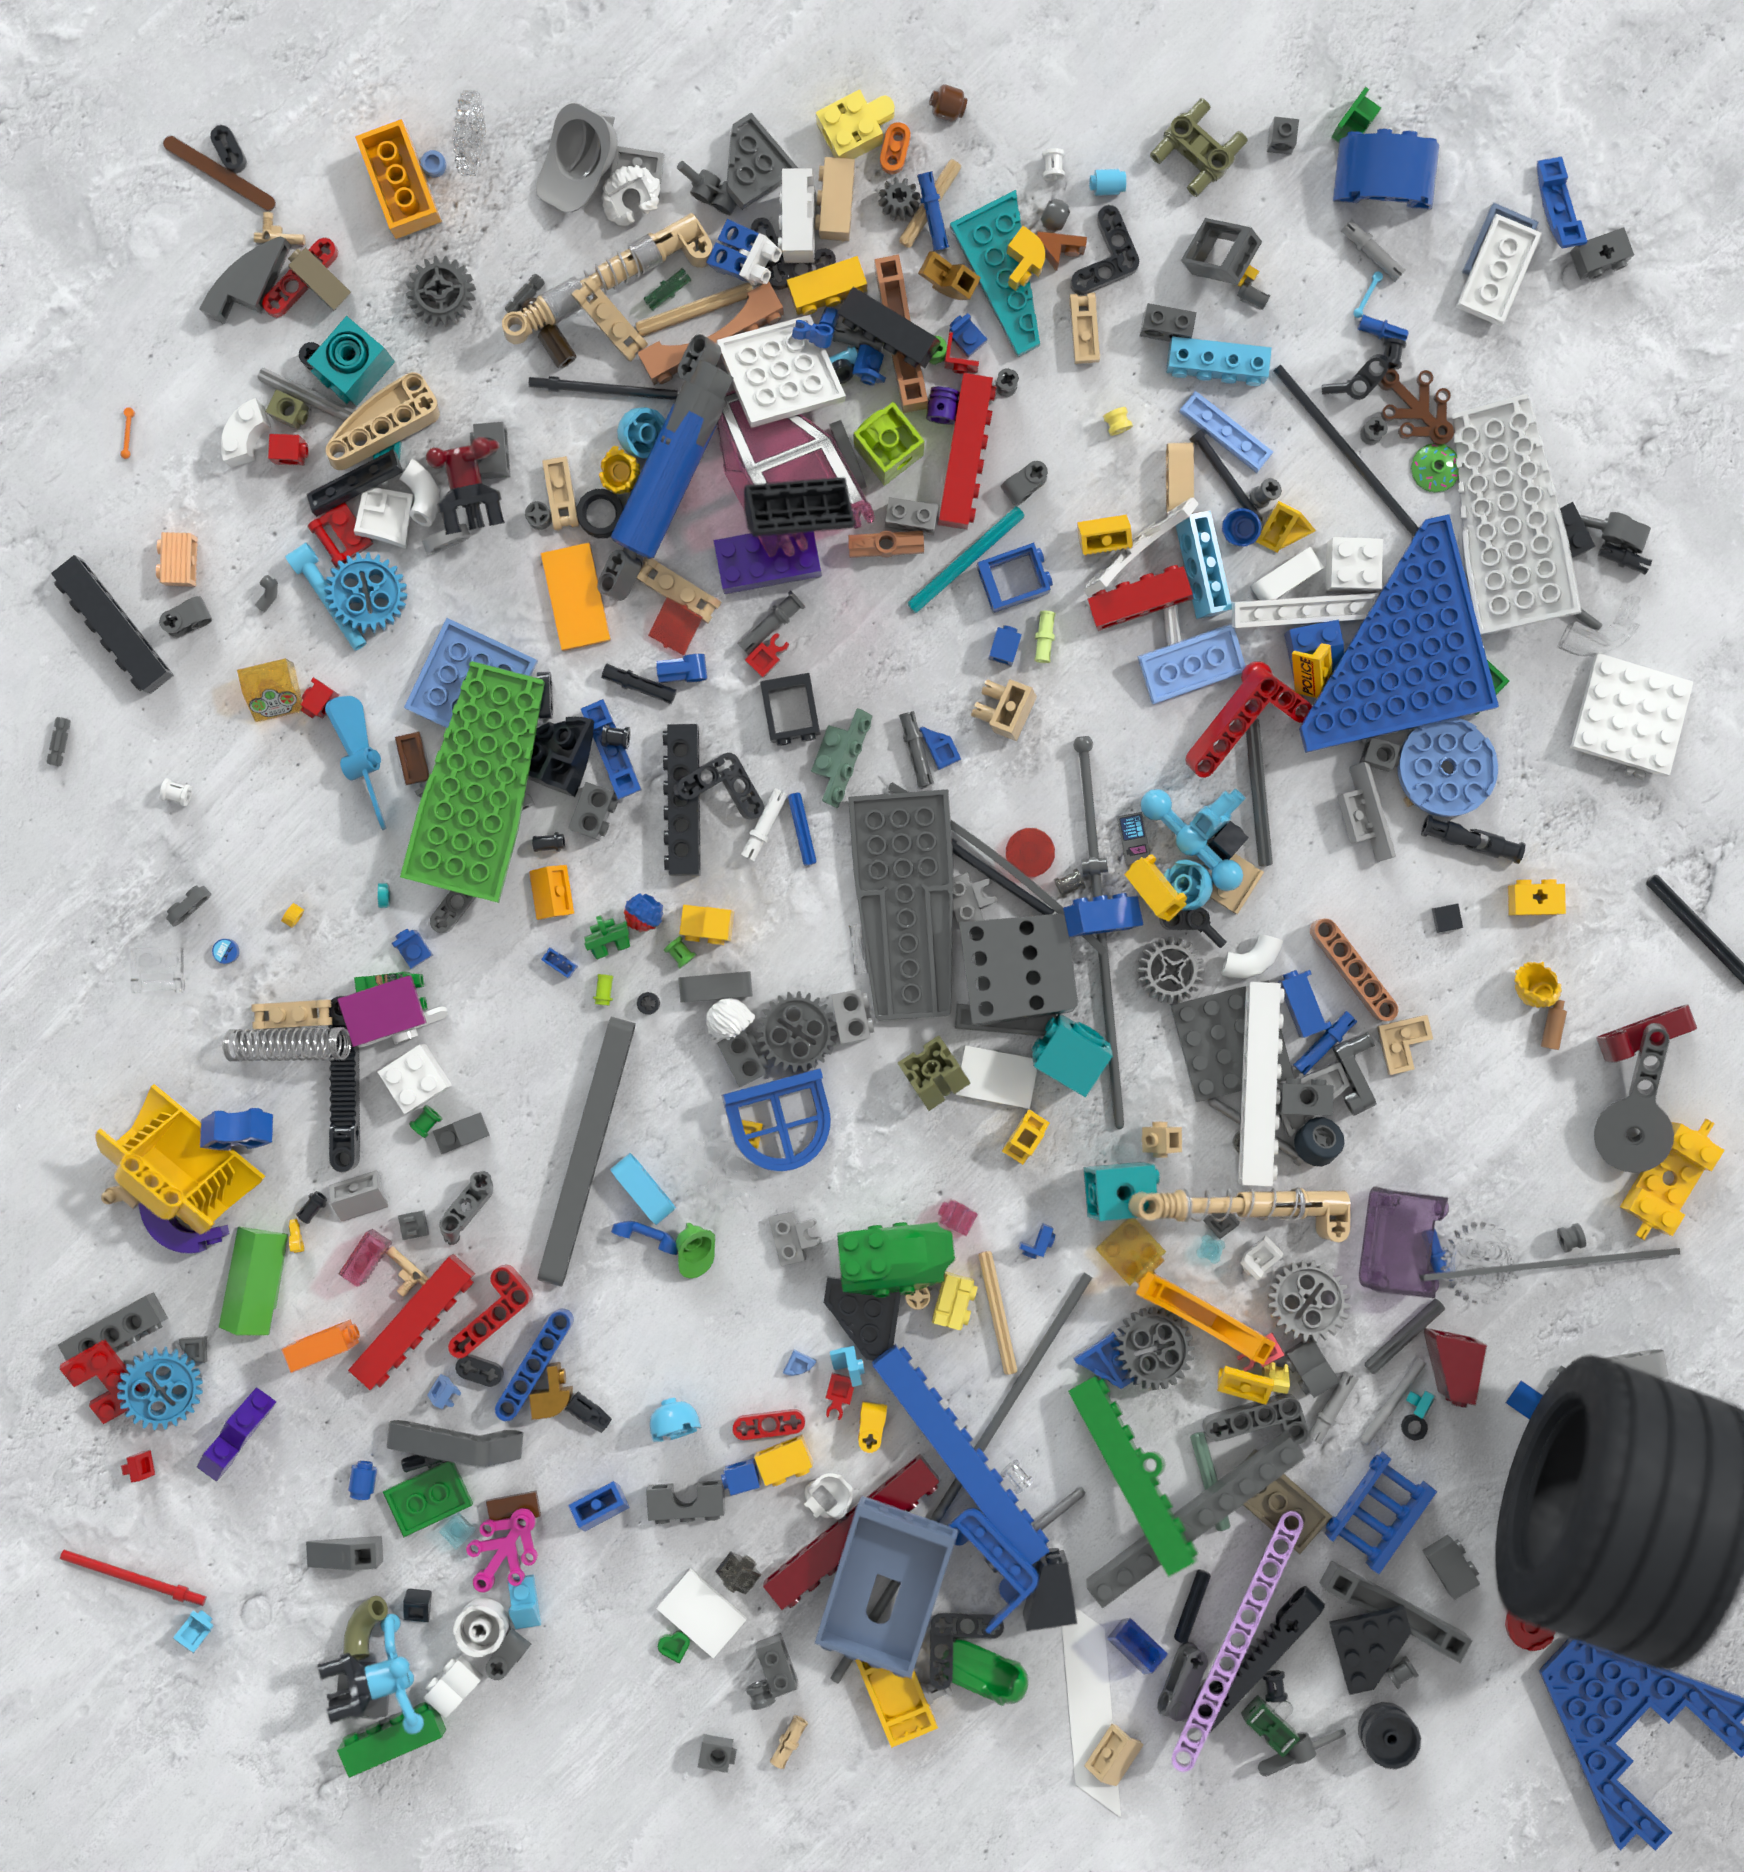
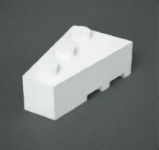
(797, 216)

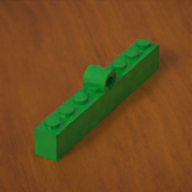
(1133, 1476)

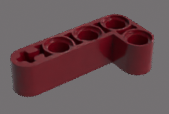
(1625, 1041)

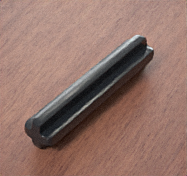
(1192, 1606)

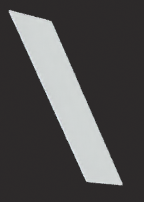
(1088, 1702)

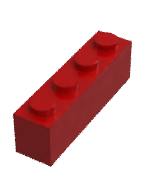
(1140, 598)

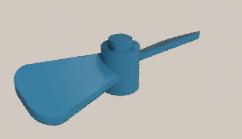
(349, 723)

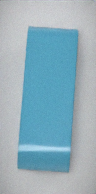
(643, 1189)

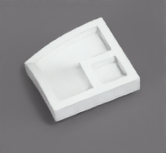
(384, 516)

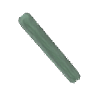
(1207, 1469)

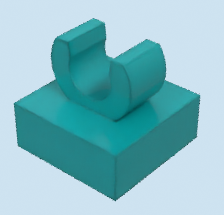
(1423, 1403)

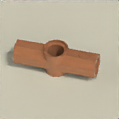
(903, 543)

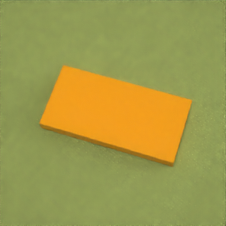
(575, 596)

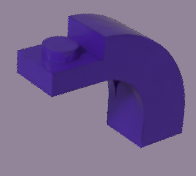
(175, 1236)

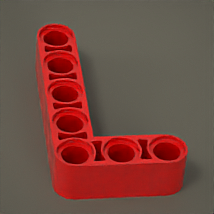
(1244, 716)

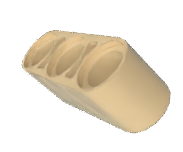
(1179, 474)

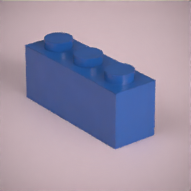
(1103, 915)

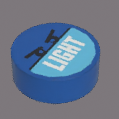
(225, 951)

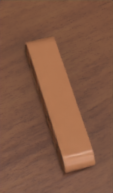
(1364, 976)

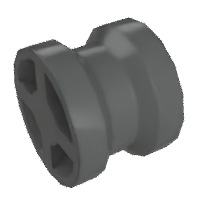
(535, 511)
(1571, 1237)
(760, 1695)

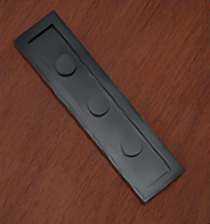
(354, 483)

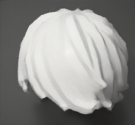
(728, 1018)

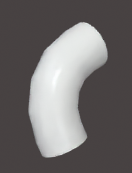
(424, 491)
(1253, 962)

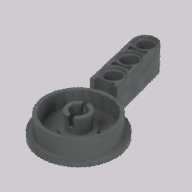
(1638, 1112)

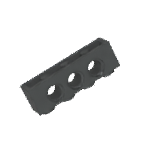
(146, 1309)

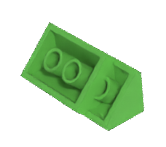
(253, 1281)

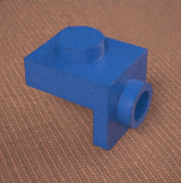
(1044, 1239)

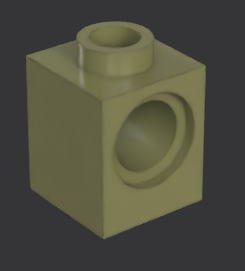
(278, 405)

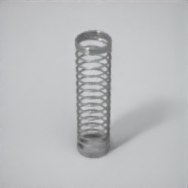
(242, 1045)

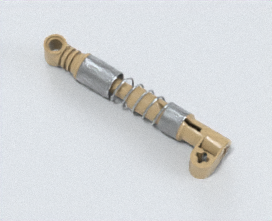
(639, 257)

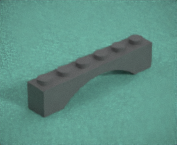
(1373, 1598)

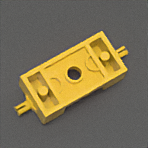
(1659, 1203)

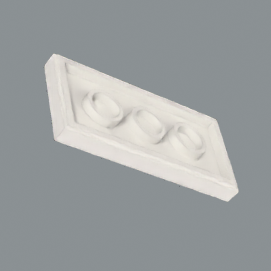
(1498, 270)

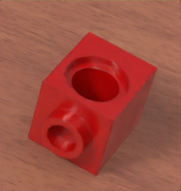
(287, 449)

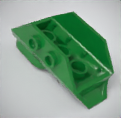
(894, 1258)

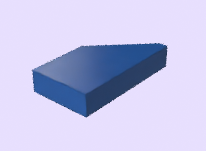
(941, 748)

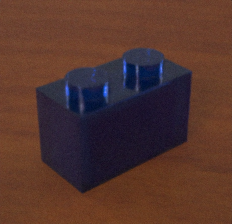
(1137, 1646)

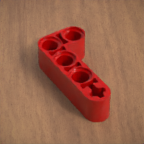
(488, 1317)

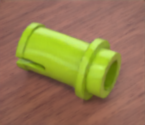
(603, 990)

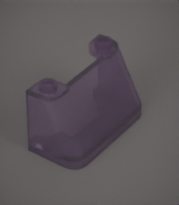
(1400, 1241)

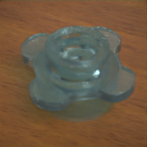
(1213, 1256)

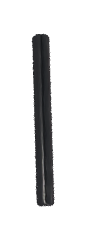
(1697, 926)

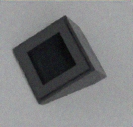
(417, 1605)

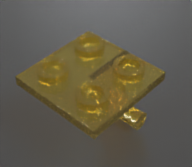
(1131, 1251)

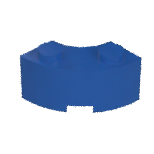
(246, 1128)

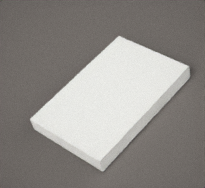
(998, 1076)
(701, 1613)

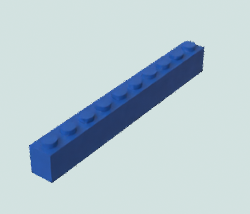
(959, 1454)

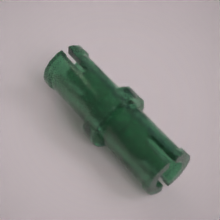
(667, 289)

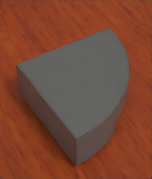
(195, 1348)

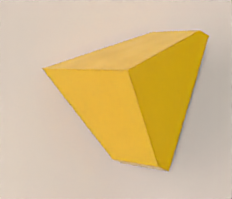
(1284, 527)

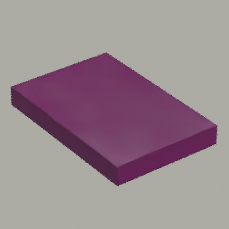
(382, 1010)

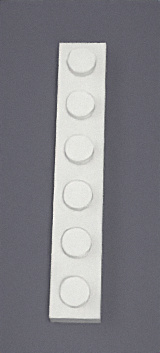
(1301, 610)

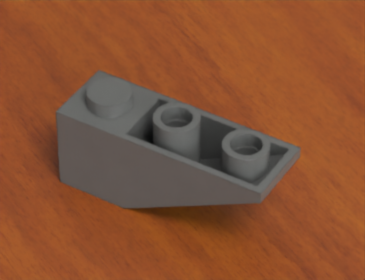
(345, 1553)

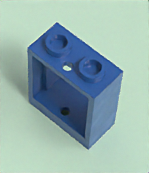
(1036, 557)

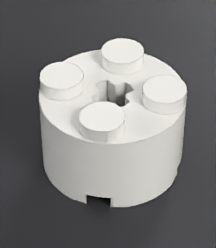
(495, 1622)

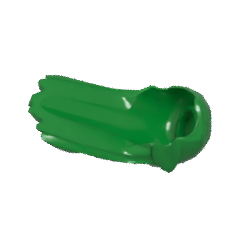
(987, 1673)

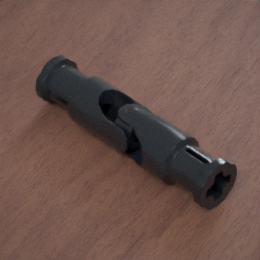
(1456, 834)

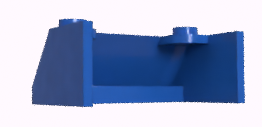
(1018, 1574)

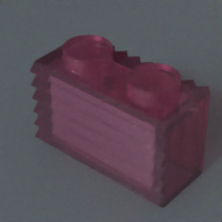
(365, 1257)

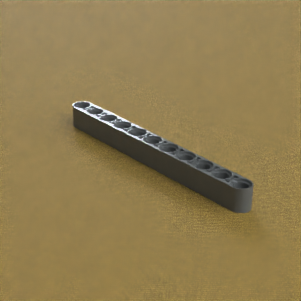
(586, 1151)

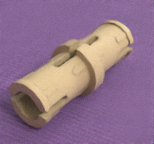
(788, 1742)

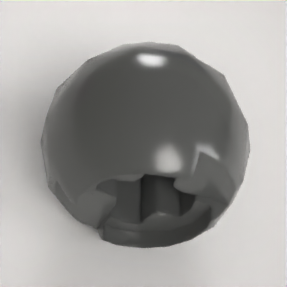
(1055, 215)

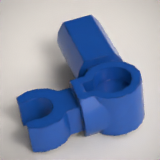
(821, 333)

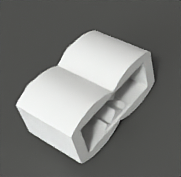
(452, 1686)

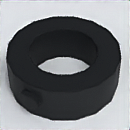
(1405, 1423)

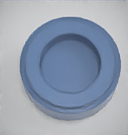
(433, 164)

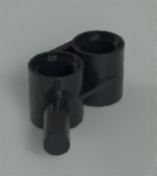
(1365, 374)
(1184, 923)

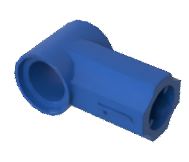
(689, 668)

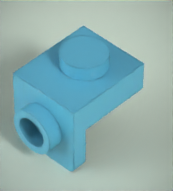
(847, 1358)
(194, 1630)

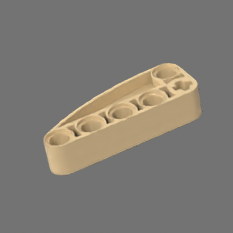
(383, 412)

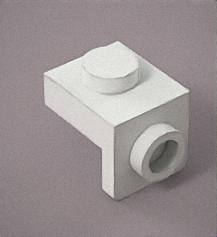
(1260, 1257)

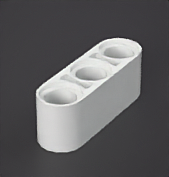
(1288, 576)

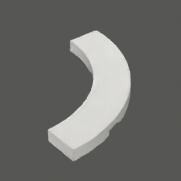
(1140, 542)

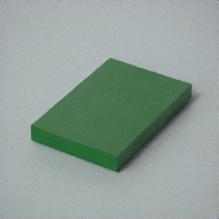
(427, 1498)

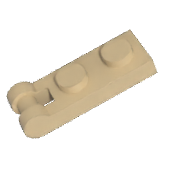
(1084, 329)
(560, 492)

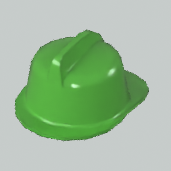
(695, 1251)

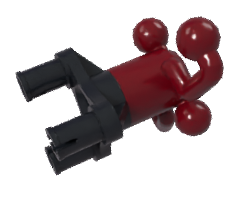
(466, 485)

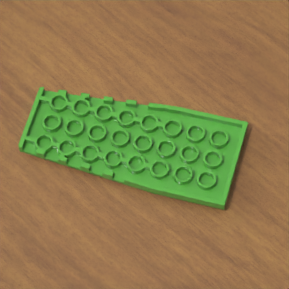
(477, 786)

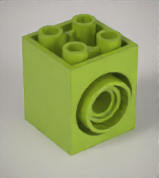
(888, 443)

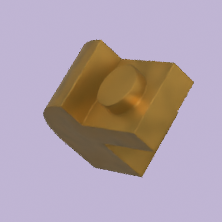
(949, 279)
(551, 1401)

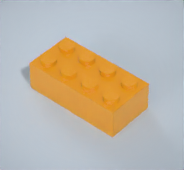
(398, 179)

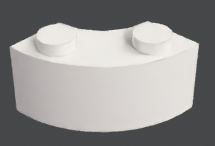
(243, 432)

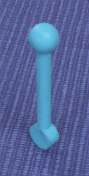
(1377, 277)

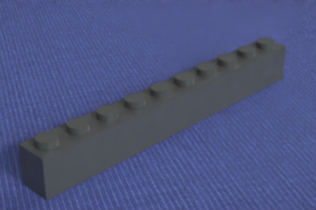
(1199, 1515)

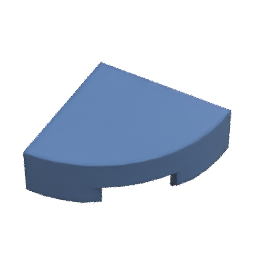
(798, 1364)

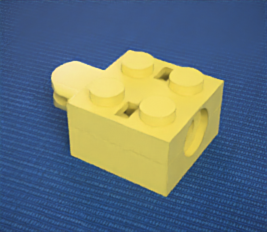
(854, 125)

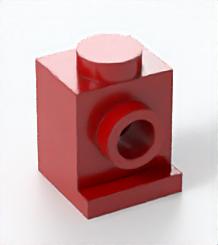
(316, 699)

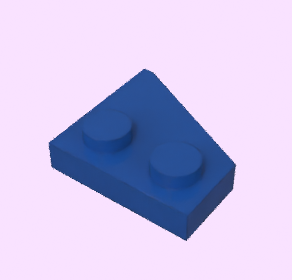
(1101, 1361)

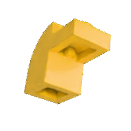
(1030, 254)

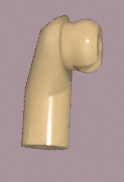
(118, 1194)

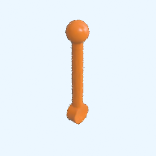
(129, 413)

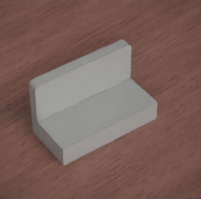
(357, 1196)

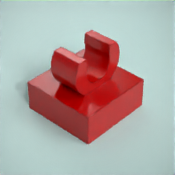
(139, 1466)

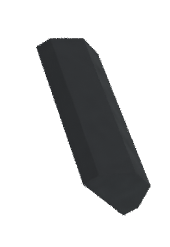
(798, 506)

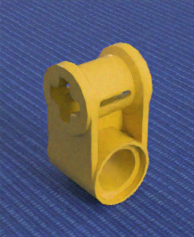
(871, 1422)

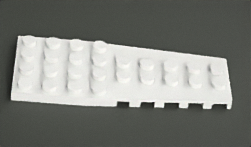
(1511, 519)

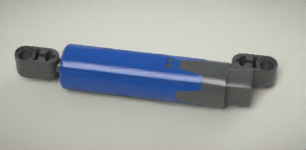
(668, 466)

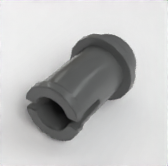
(1253, 295)

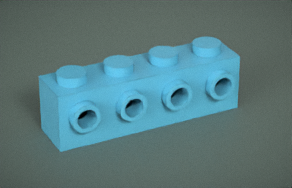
(1218, 360)

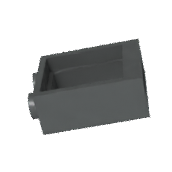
(1237, 260)

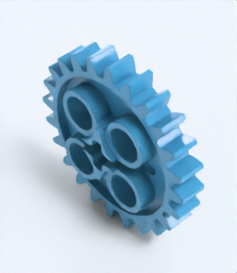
(343, 596)
(179, 1374)

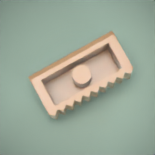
(177, 559)

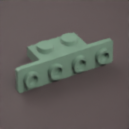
(839, 754)

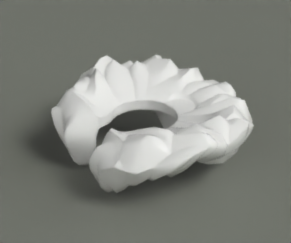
(625, 179)

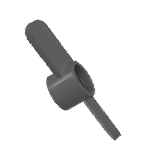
(1300, 1753)

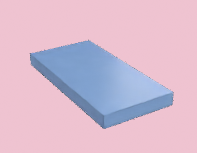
(1192, 663)

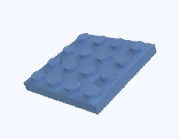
(448, 666)

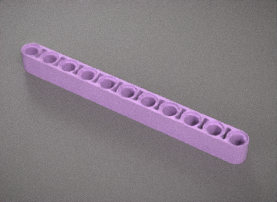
(1228, 1649)

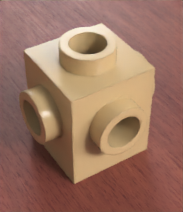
(1161, 1139)

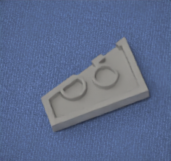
(1334, 1075)

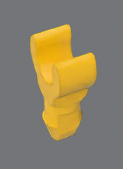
(295, 1239)

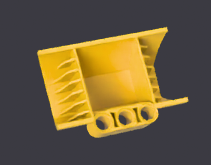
(169, 1171)

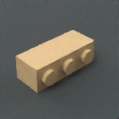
(835, 198)

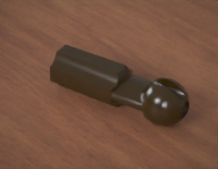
(554, 342)

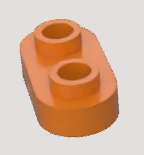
(895, 149)

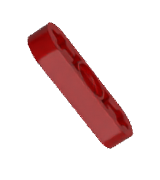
(788, 1429)

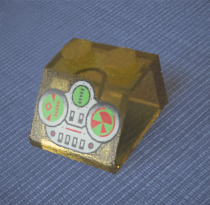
(271, 689)

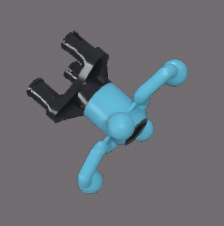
(372, 1681)

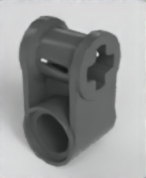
(1022, 485)
(188, 616)
(508, 1653)

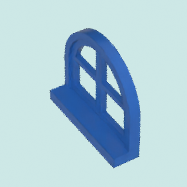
(772, 1091)

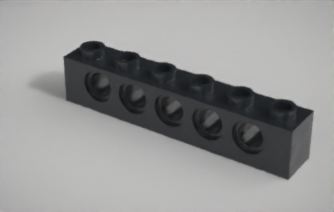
(691, 863)

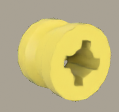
(1118, 421)

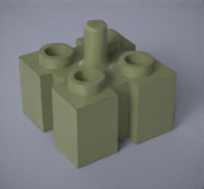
(934, 1073)

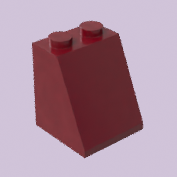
(1456, 1365)

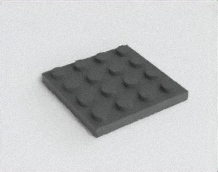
(1214, 1042)

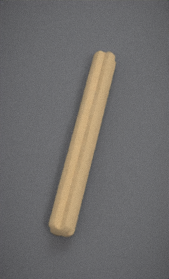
(693, 309)
(997, 1312)

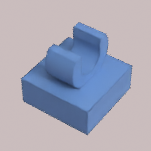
(442, 1391)

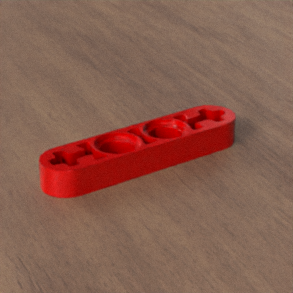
(293, 297)

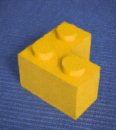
(706, 923)

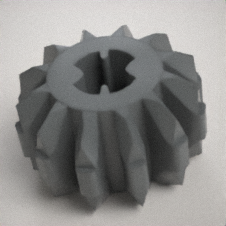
(891, 204)

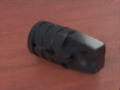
(588, 1412)

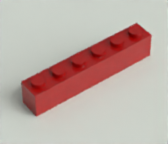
(965, 451)
(411, 1322)

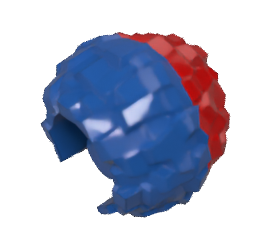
(643, 912)

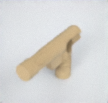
(276, 231)
(407, 1272)

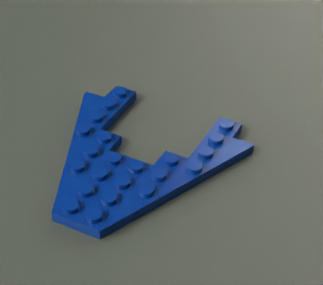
(1602, 1699)

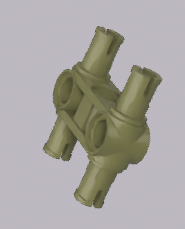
(1198, 147)

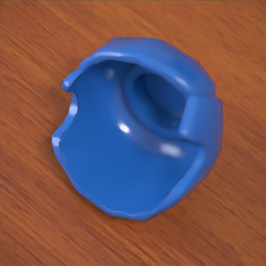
(1241, 527)

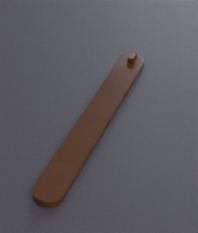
(219, 173)

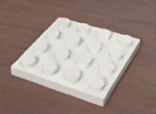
(779, 373)
(1632, 715)

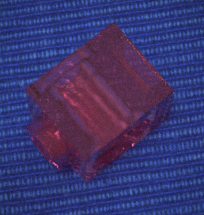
(957, 1216)

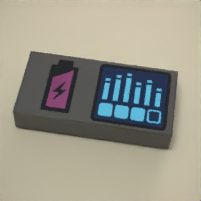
(1133, 837)

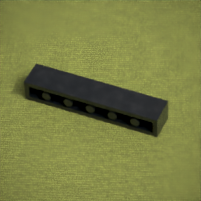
(112, 624)

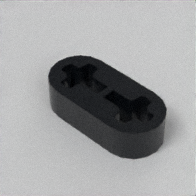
(233, 146)
(546, 707)
(478, 1376)

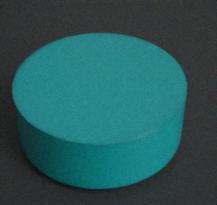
(383, 895)

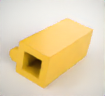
(1155, 888)

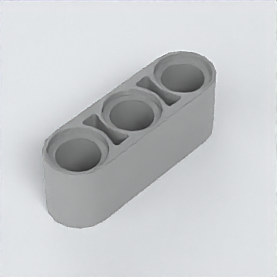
(1648, 1361)

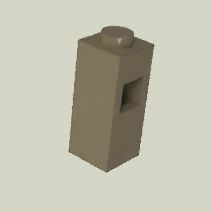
(318, 278)

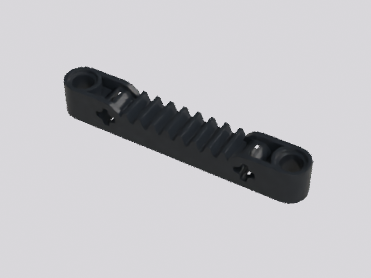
(344, 1100)
(1303, 1610)

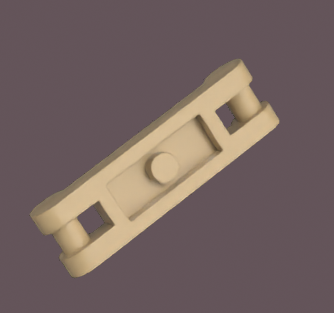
(609, 319)
(677, 588)
(292, 1014)

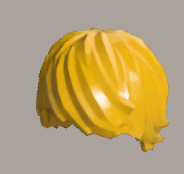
(619, 471)
(1537, 985)

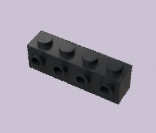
(889, 328)

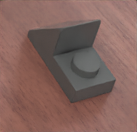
(461, 1133)

